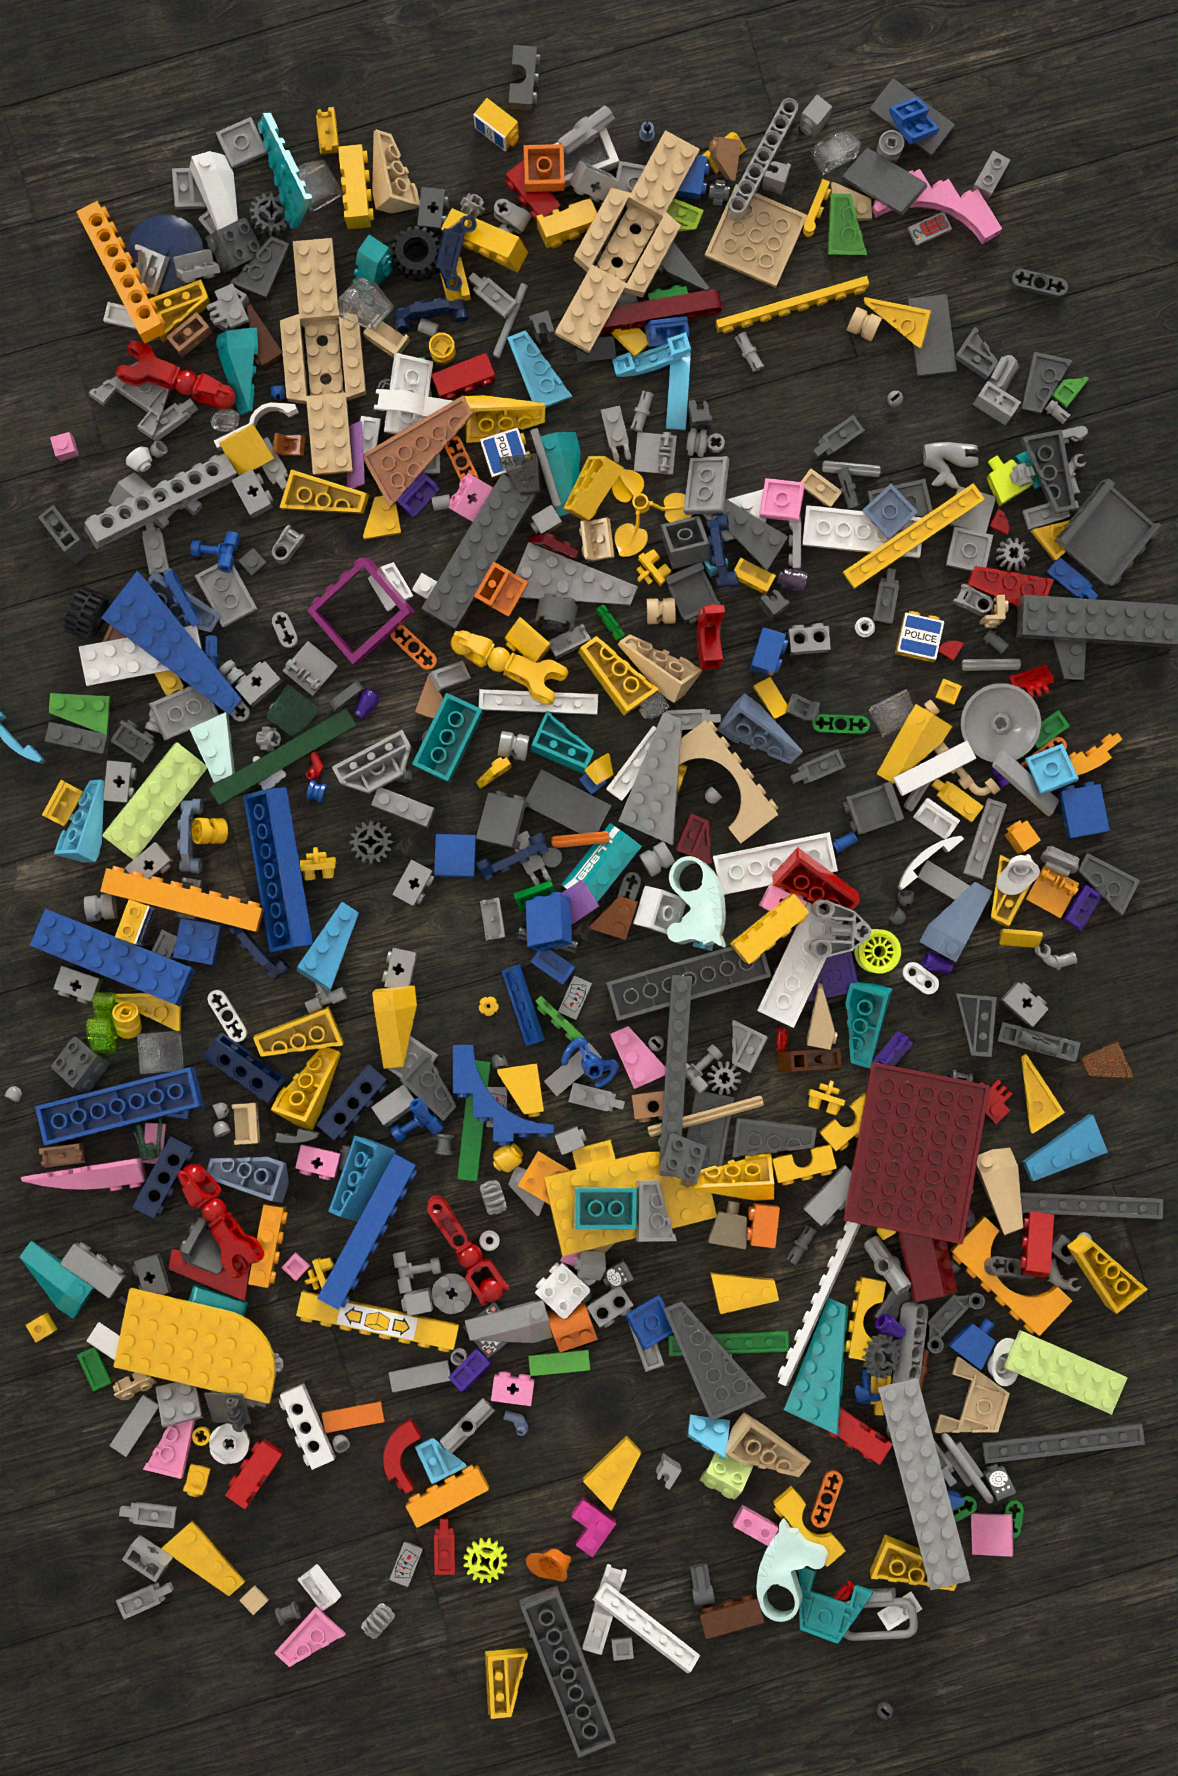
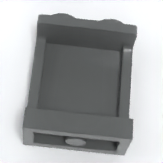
(691, 591)
(873, 809)
(502, 820)

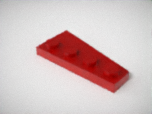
(1010, 584)
(223, 1282)

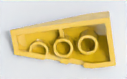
(305, 1095)

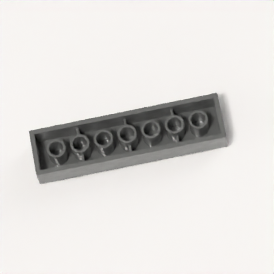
(479, 548)
(1097, 621)
(709, 974)
(567, 1671)

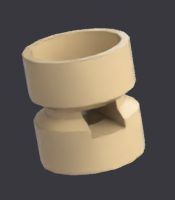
(864, 324)
(661, 611)

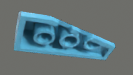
(84, 834)

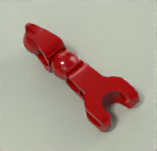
(167, 375)
(224, 1227)
(468, 1254)

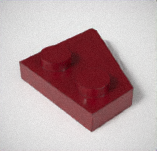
(550, 543)
(695, 839)

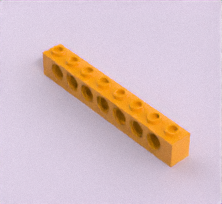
(91, 217)

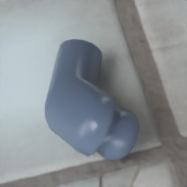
(518, 1420)

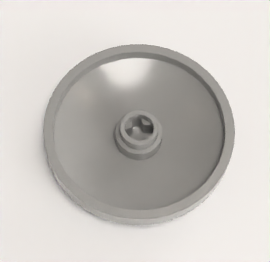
(1000, 720)

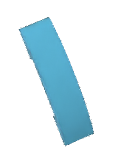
(652, 359)
(678, 393)
(28, 752)

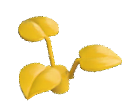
(631, 538)

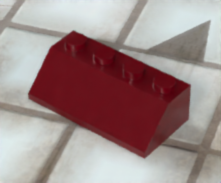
(927, 1267)

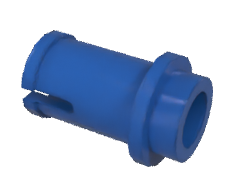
(844, 842)

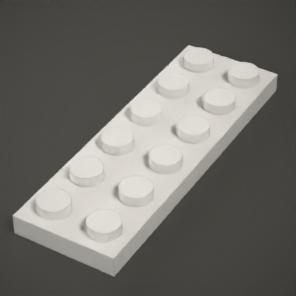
(846, 531)
(121, 660)
(755, 866)
(797, 970)

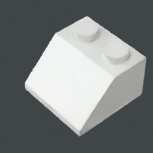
(659, 909)

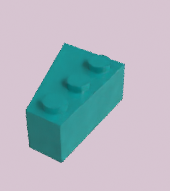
(561, 745)

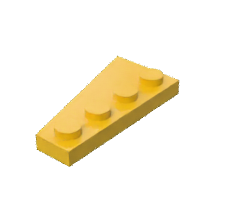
(202, 1557)

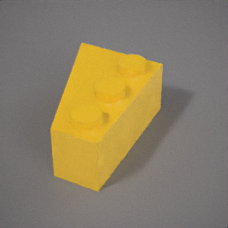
(592, 486)
(613, 1471)
(503, 1677)

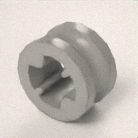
(715, 449)

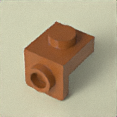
(289, 445)

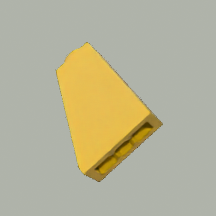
(524, 1087)

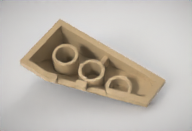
(391, 185)
(667, 673)
(1001, 1183)
(759, 1446)

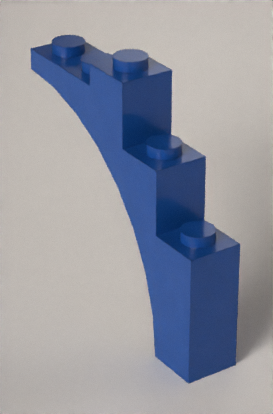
(505, 1123)

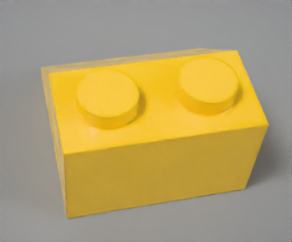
(527, 641)

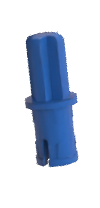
(211, 649)

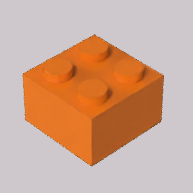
(544, 168)
(763, 1225)

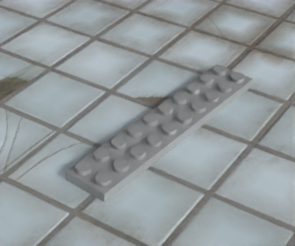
(924, 1484)

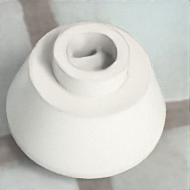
(139, 459)

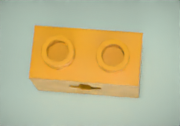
(1021, 836)

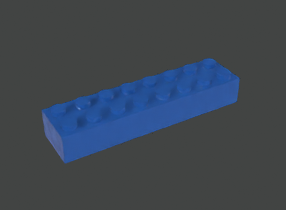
(278, 869)
(112, 957)
(119, 1106)
(366, 1231)

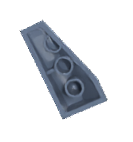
(207, 615)
(755, 727)
(953, 927)
(257, 1175)

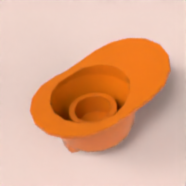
(549, 1565)

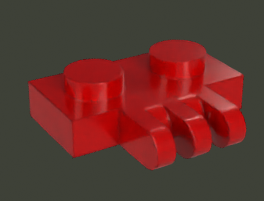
(1033, 680)
(995, 1105)

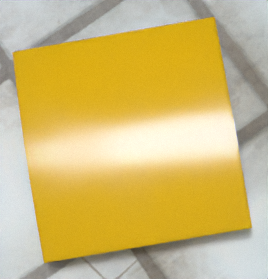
(246, 450)

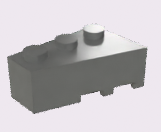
(979, 1022)

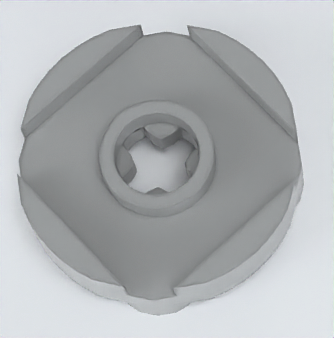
(442, 1300)

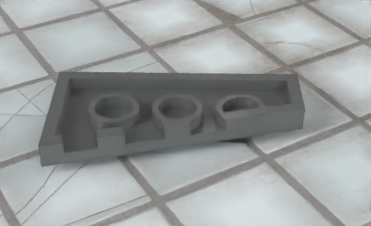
(753, 534)
(764, 1136)

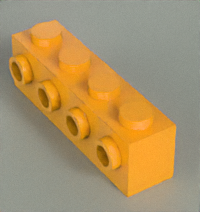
(269, 1237)

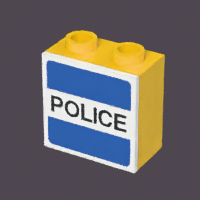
(496, 125)
(502, 445)
(919, 636)
(135, 922)

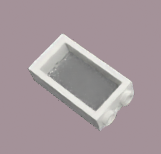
(594, 154)

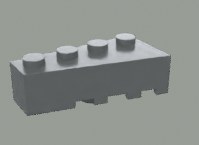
(1050, 463)

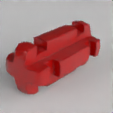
(782, 1039)
(845, 1592)

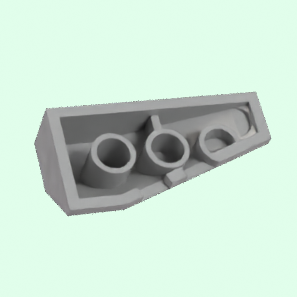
(515, 1324)

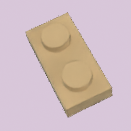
(821, 488)

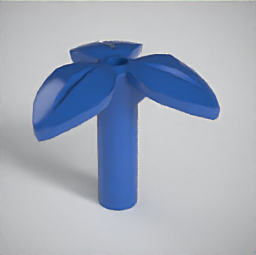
(864, 1393)

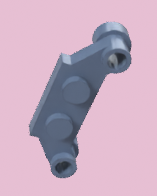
(185, 843)

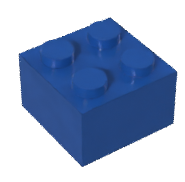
(767, 652)
(197, 941)

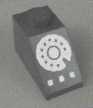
(617, 1274)
(998, 1481)

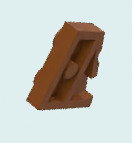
(616, 918)

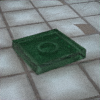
(292, 712)

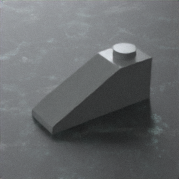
(680, 269)
(64, 534)

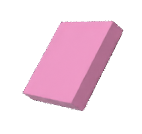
(782, 500)
(992, 1534)

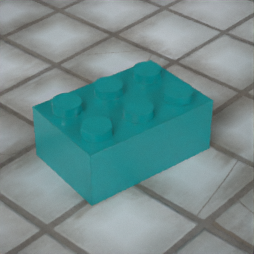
(604, 1207)

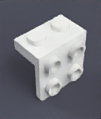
(562, 1290)

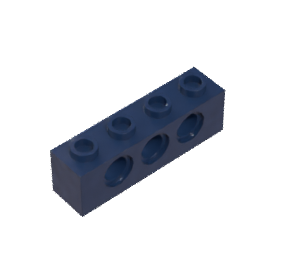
(255, 1068)
(328, 1122)
(144, 1202)

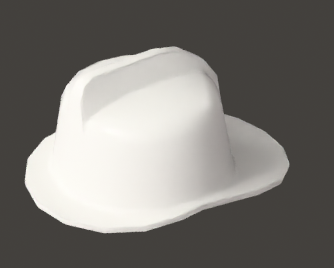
(1018, 875)
(997, 1361)

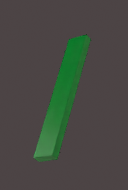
(472, 1133)
(743, 1342)

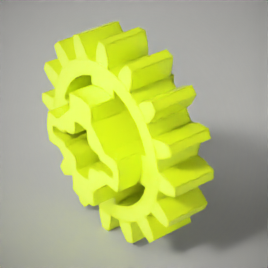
(478, 1565)

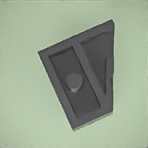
(976, 355)

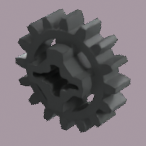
(262, 218)
(371, 833)
(881, 1356)

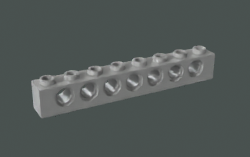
(101, 536)

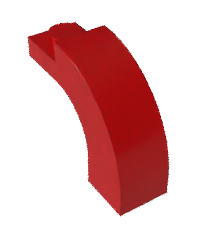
(708, 636)
(398, 1441)

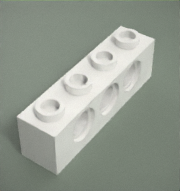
(300, 1395)

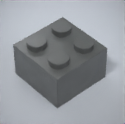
(685, 542)

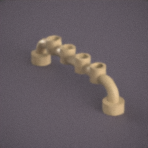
(965, 780)

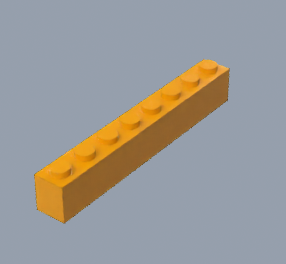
(183, 900)

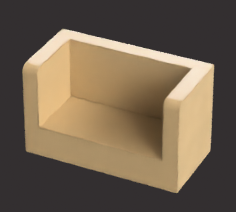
(387, 339)
(246, 1123)

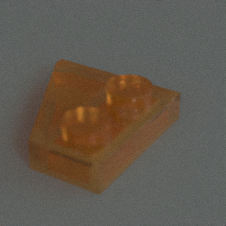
(1107, 1062)

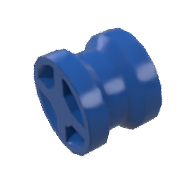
(316, 791)

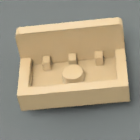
(596, 539)
(998, 611)

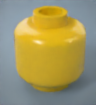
(507, 1157)

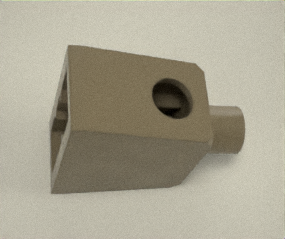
(729, 1227)

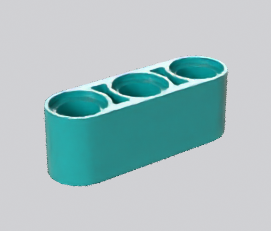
(216, 1299)

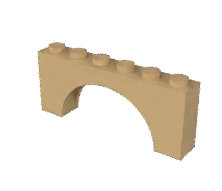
(754, 807)

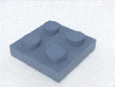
(889, 511)

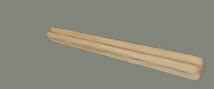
(713, 1114)

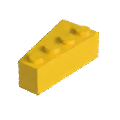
(301, 1034)

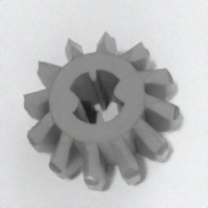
(1009, 547)
(730, 1074)
(493, 1197)
(377, 1621)

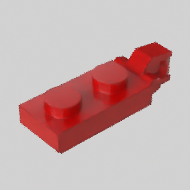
(444, 1548)

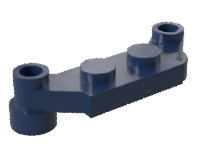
(450, 251)
(429, 309)
(718, 559)
(487, 868)
(259, 956)

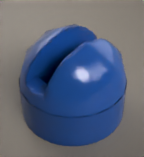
(278, 390)

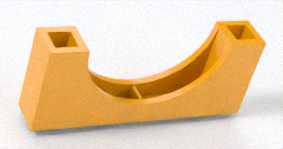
(1034, 1310)

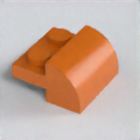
(501, 589)
(573, 1330)

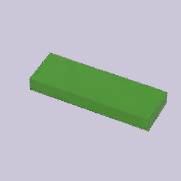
(559, 1362)

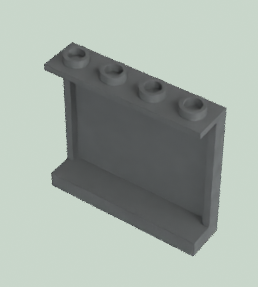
(1106, 534)

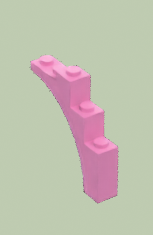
(969, 209)

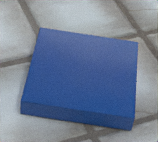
(649, 1322)

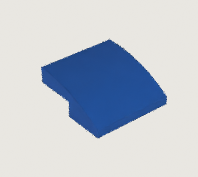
(913, 121)
(455, 855)

